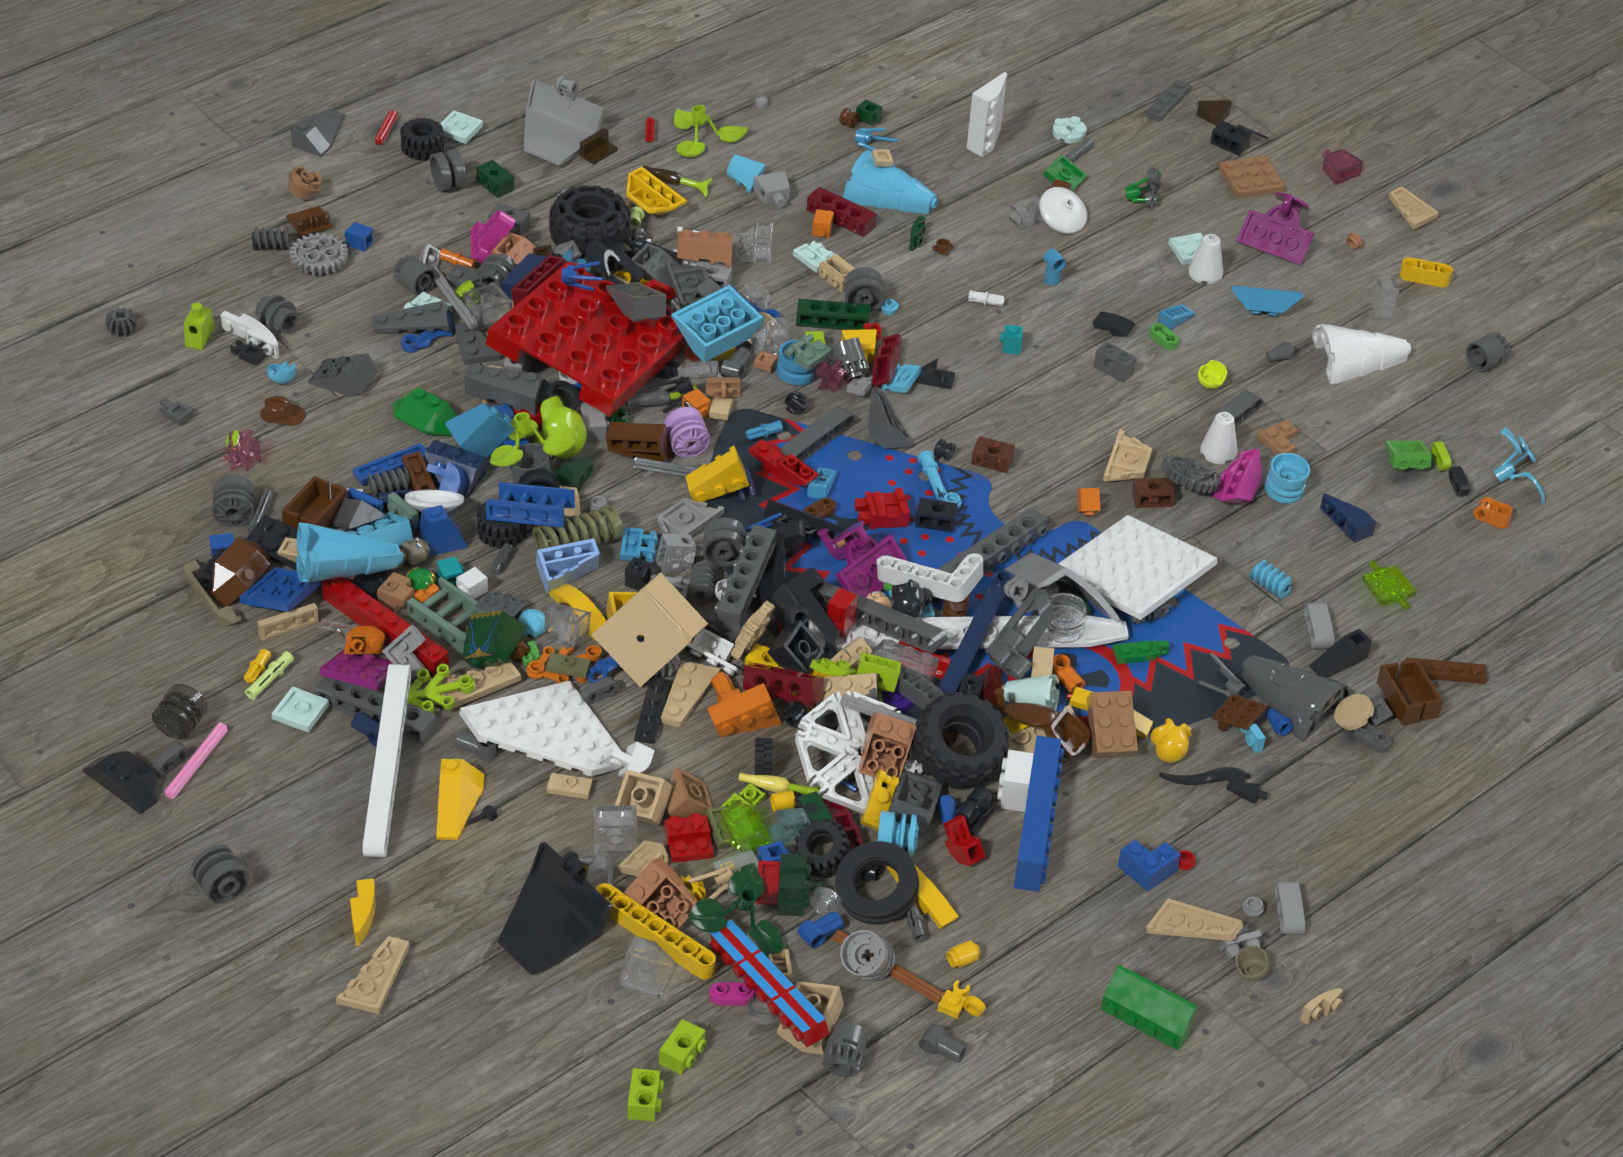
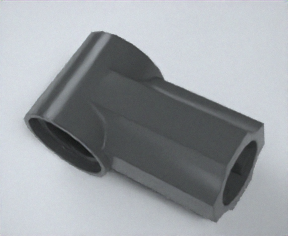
(735, 365)
(468, 742)
(938, 1041)

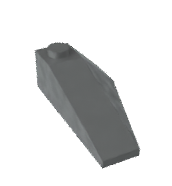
(884, 425)

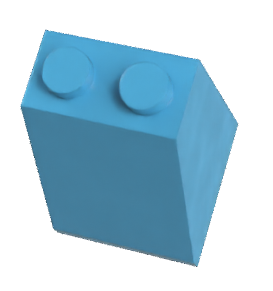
(480, 429)

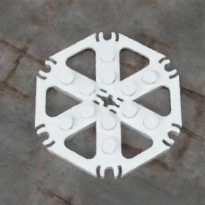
(844, 746)

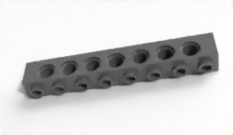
(1003, 542)

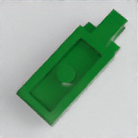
(1140, 651)

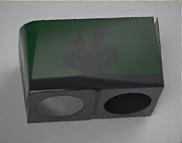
(813, 805)

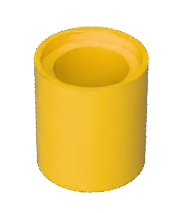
(782, 800)

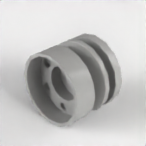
(858, 948)

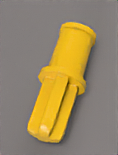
(257, 666)

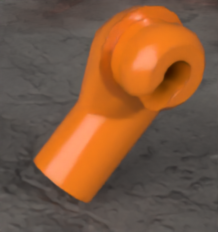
(422, 596)

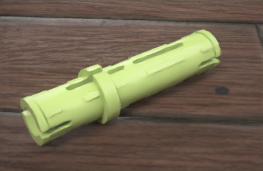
(284, 660)

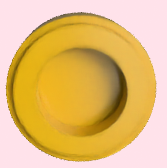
(974, 1006)

